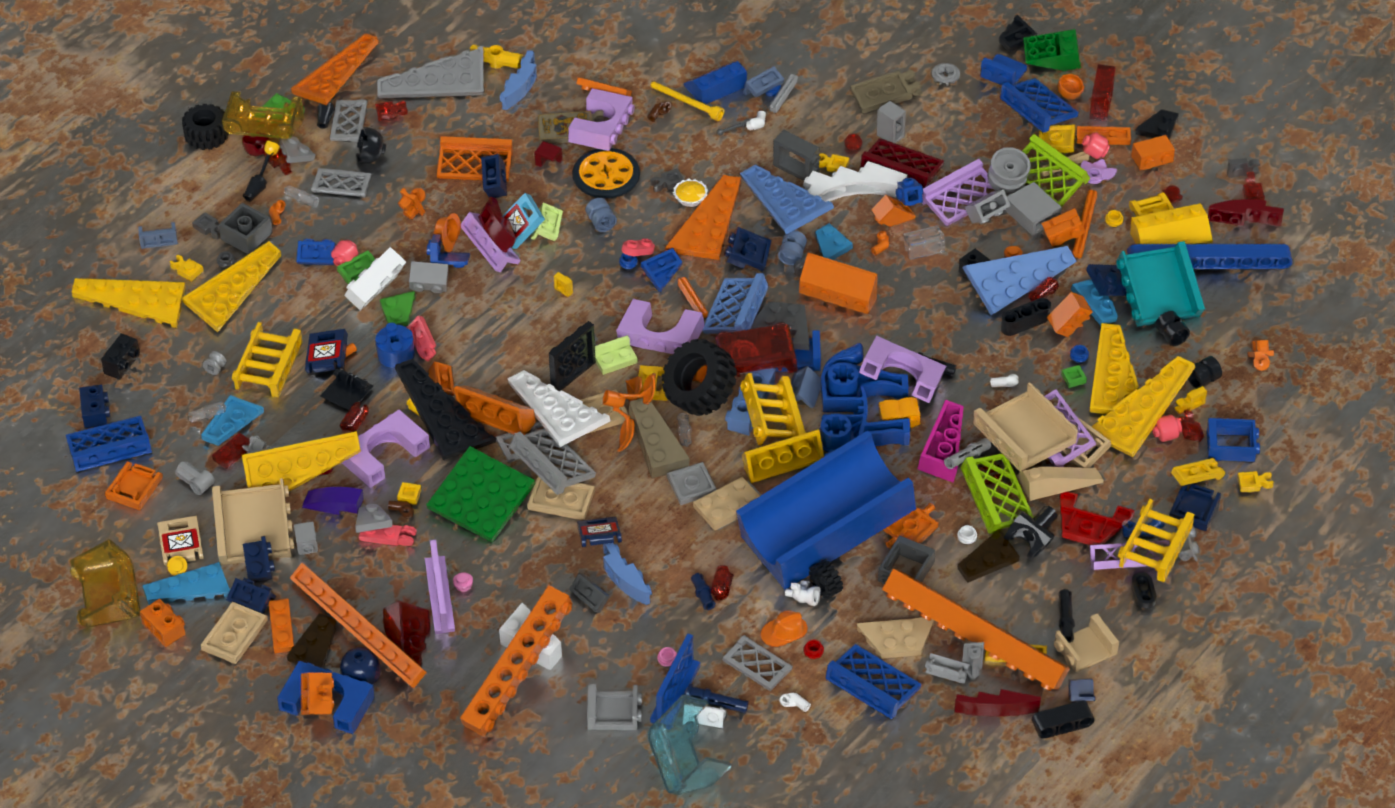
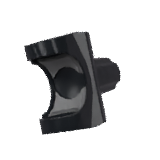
(1033, 530)

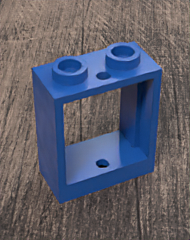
(1240, 427)

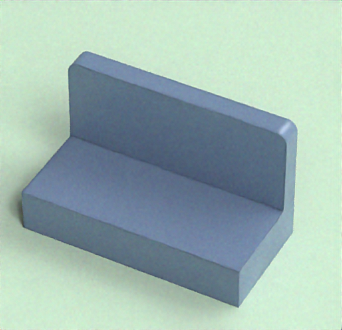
(763, 82)
(806, 386)

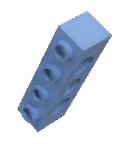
(738, 418)

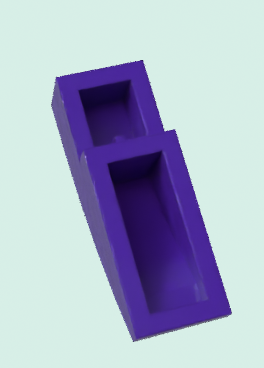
(334, 500)

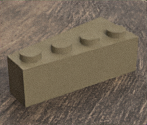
(656, 440)

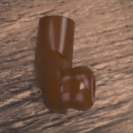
(659, 109)
(403, 507)

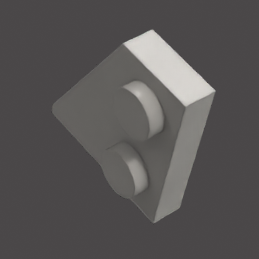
(296, 150)
(372, 518)

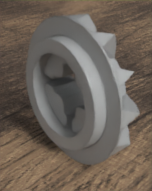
(951, 70)

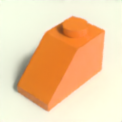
(892, 212)

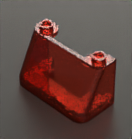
(760, 348)

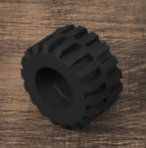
(204, 126)

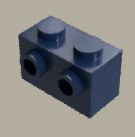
(94, 406)

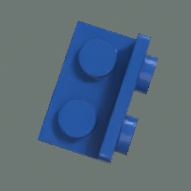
(315, 252)

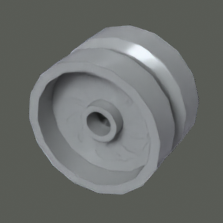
(1008, 170)

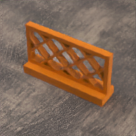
(475, 147)

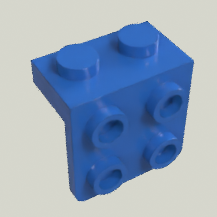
(1002, 69)
(456, 259)

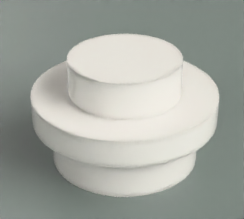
(967, 534)

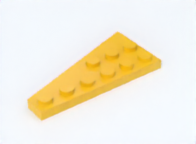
(1138, 412)

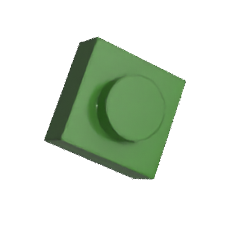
(1074, 376)

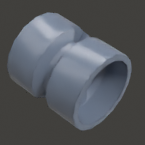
(601, 214)
(792, 247)

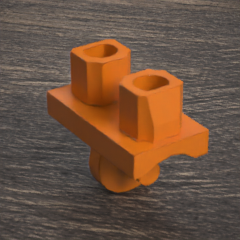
(412, 202)
(1260, 352)

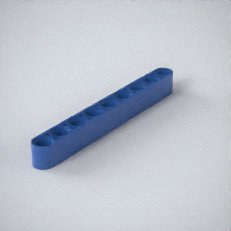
(1229, 255)

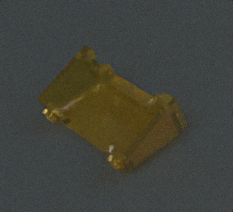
(249, 120)
(107, 585)

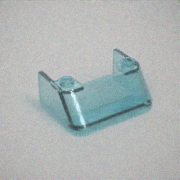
(675, 752)

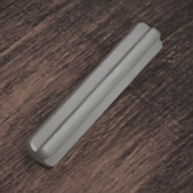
(783, 93)

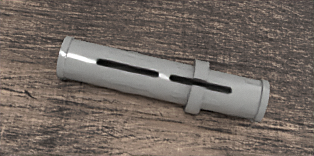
(980, 446)

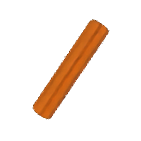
(691, 296)

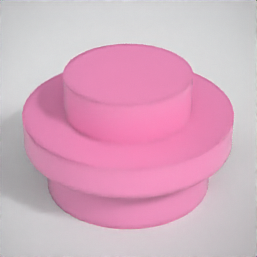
(463, 581)
(666, 656)

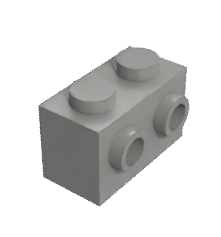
(891, 122)
(987, 206)
(428, 277)

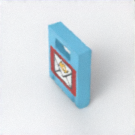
(520, 221)

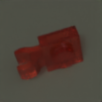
(279, 160)
(1251, 189)
(1191, 429)

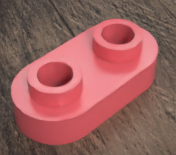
(638, 247)

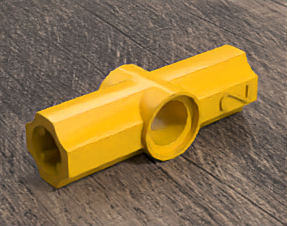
(498, 58)

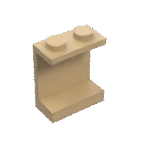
(1089, 645)

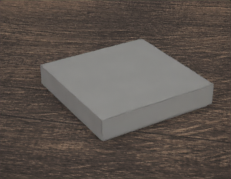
(691, 483)

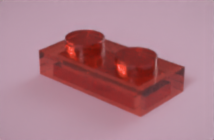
(231, 451)

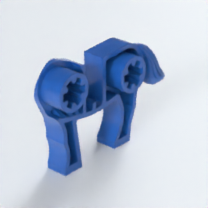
(847, 391)

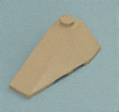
(1049, 481)

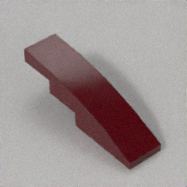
(1005, 704)

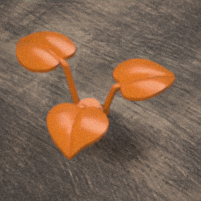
(618, 399)

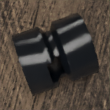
(1172, 328)
(1205, 371)

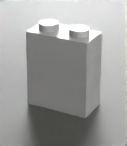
(1032, 207)

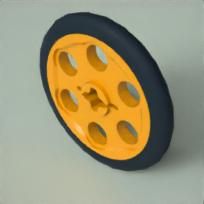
(610, 190)

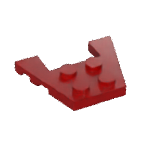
(1088, 526)

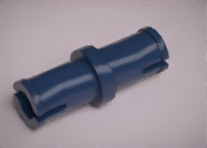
(703, 591)

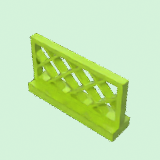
(1060, 162)
(981, 492)

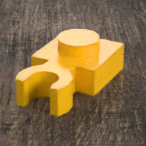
(833, 162)
(188, 269)
(1193, 400)
(1252, 482)

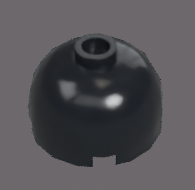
(370, 145)

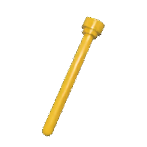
(715, 112)

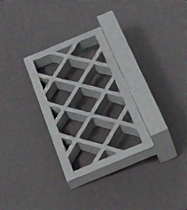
(544, 465)

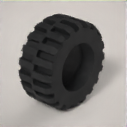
(682, 369)

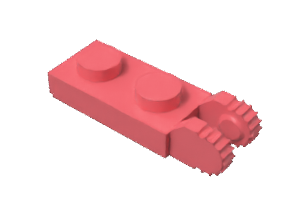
(392, 535)

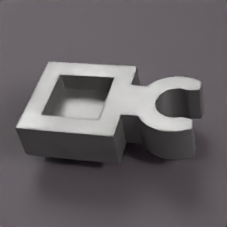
(1239, 167)
(668, 179)
(207, 224)

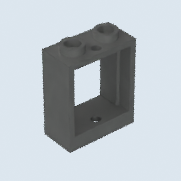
(788, 142)
(910, 550)

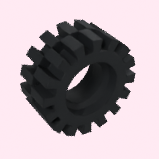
(826, 578)

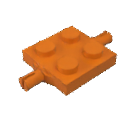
(913, 526)

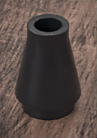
(324, 114)
(255, 187)

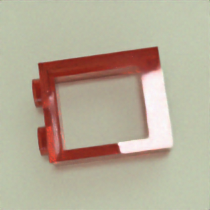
(1102, 92)

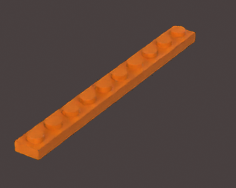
(358, 625)

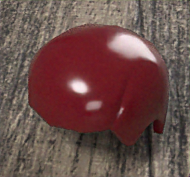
(254, 145)

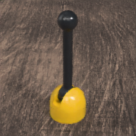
(270, 149)

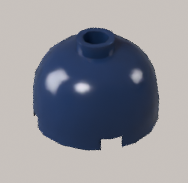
(361, 665)

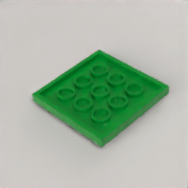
(481, 494)

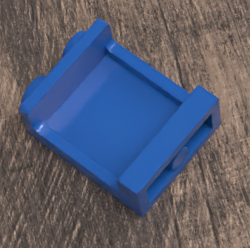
(810, 357)

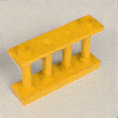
(281, 369)
(786, 402)
(1169, 553)

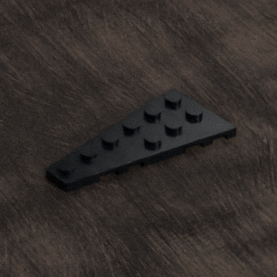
(442, 415)

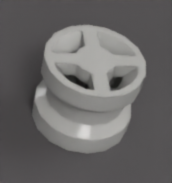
(214, 363)

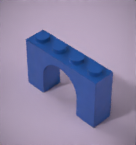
(356, 696)

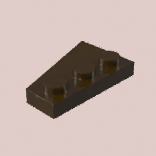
(988, 557)
(315, 642)

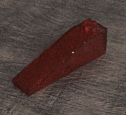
(407, 628)

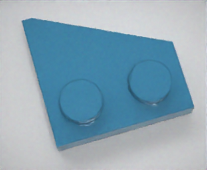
(832, 242)

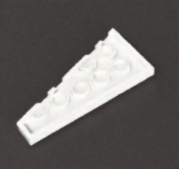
(556, 410)

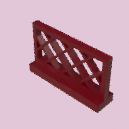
(918, 174)

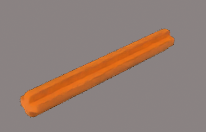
(1086, 220)

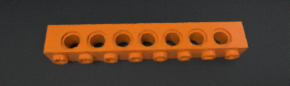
(550, 600)

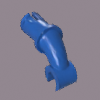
(1131, 525)

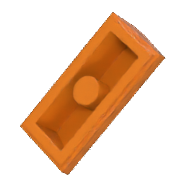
(443, 375)

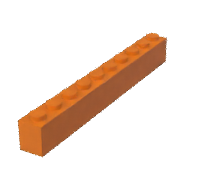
(976, 629)

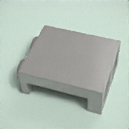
(613, 709)

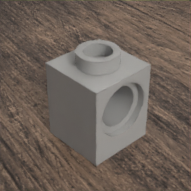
(305, 538)

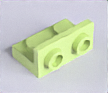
(550, 226)
(615, 355)

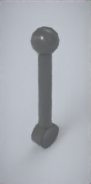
(720, 131)

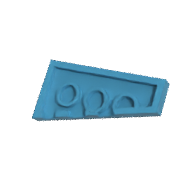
(195, 583)

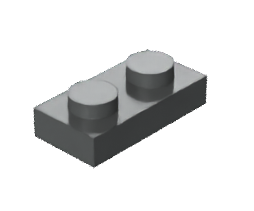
(589, 592)

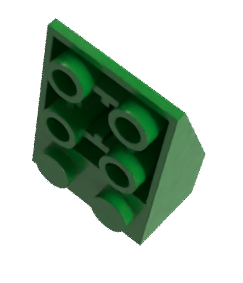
(1053, 50)

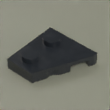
(1014, 34)
(1158, 125)

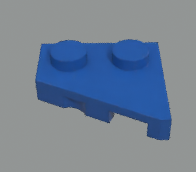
(662, 268)

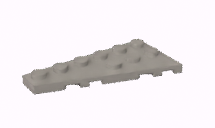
(444, 77)

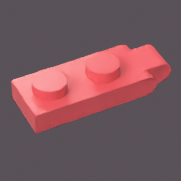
(422, 338)

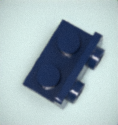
(257, 560)
(250, 596)

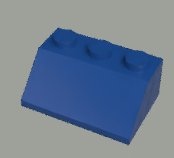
(717, 83)

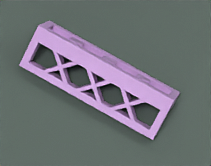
(494, 255)
(1110, 564)

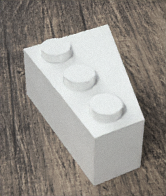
(375, 278)
(548, 656)

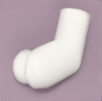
(758, 122)
(1009, 381)
(793, 700)

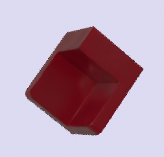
(547, 152)

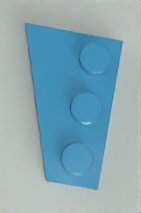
(1102, 306)
(237, 416)

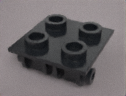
(346, 389)

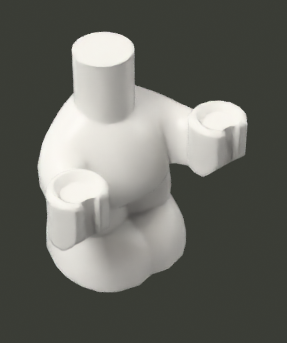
(804, 594)

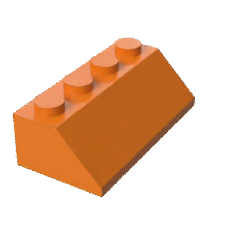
(838, 283)
(495, 410)

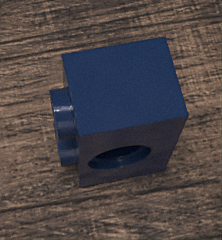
(494, 176)

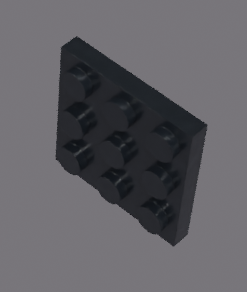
(572, 356)

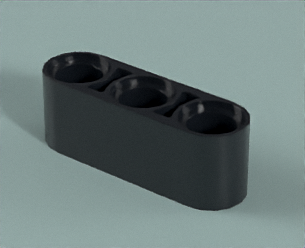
(1025, 316)
(1063, 719)

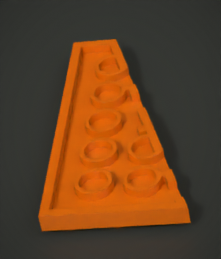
(332, 75)
(708, 225)

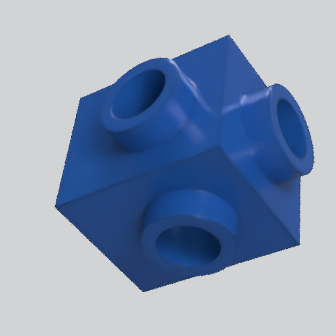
(909, 192)

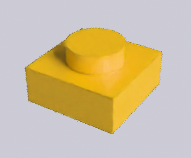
(563, 284)
(409, 493)

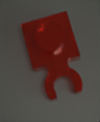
(389, 111)

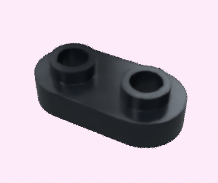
(1145, 591)

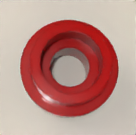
(813, 645)

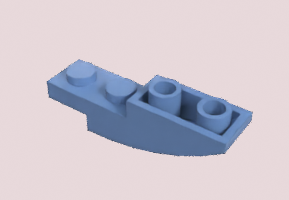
(519, 83)
(624, 575)

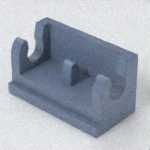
(158, 237)

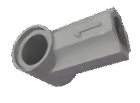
(197, 479)

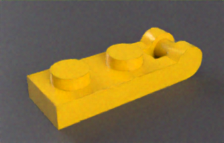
(1198, 472)

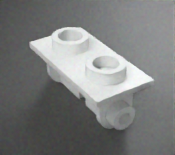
(712, 716)

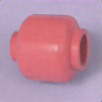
(1095, 145)
(344, 252)
(1167, 428)

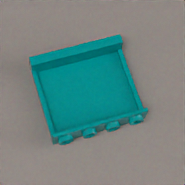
(1160, 283)

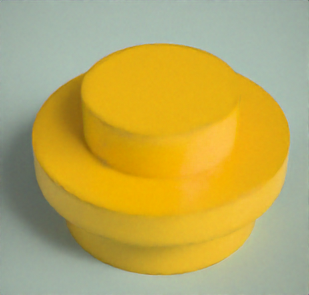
(1114, 218)
(177, 565)

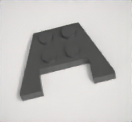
(790, 314)

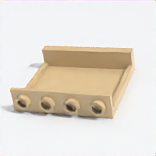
(1026, 428)
(249, 514)

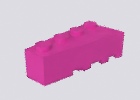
(943, 442)

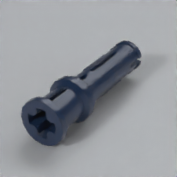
(717, 699)

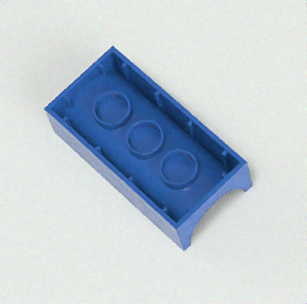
(824, 510)

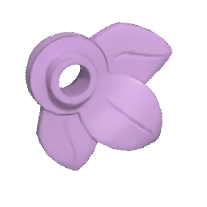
(1098, 171)

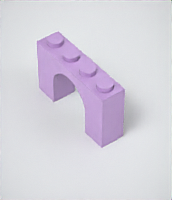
(605, 133)
(637, 319)
(888, 354)
(395, 429)

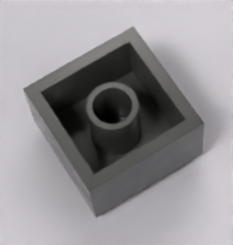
(245, 228)

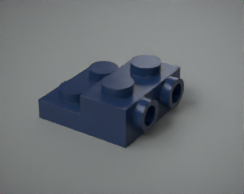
(747, 249)
(1106, 279)

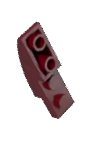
(1242, 210)
(496, 226)

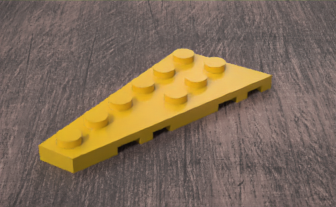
(224, 293)
(139, 298)
(1113, 371)
(298, 461)

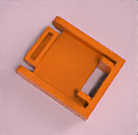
(136, 484)

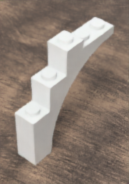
(847, 182)

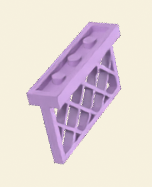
(950, 183)
(1057, 459)
(439, 591)

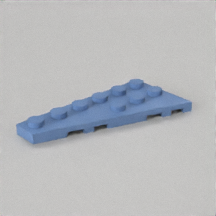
(784, 201)
(1009, 278)

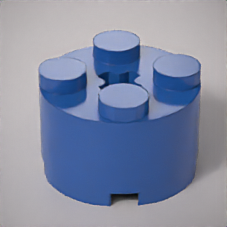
(394, 345)

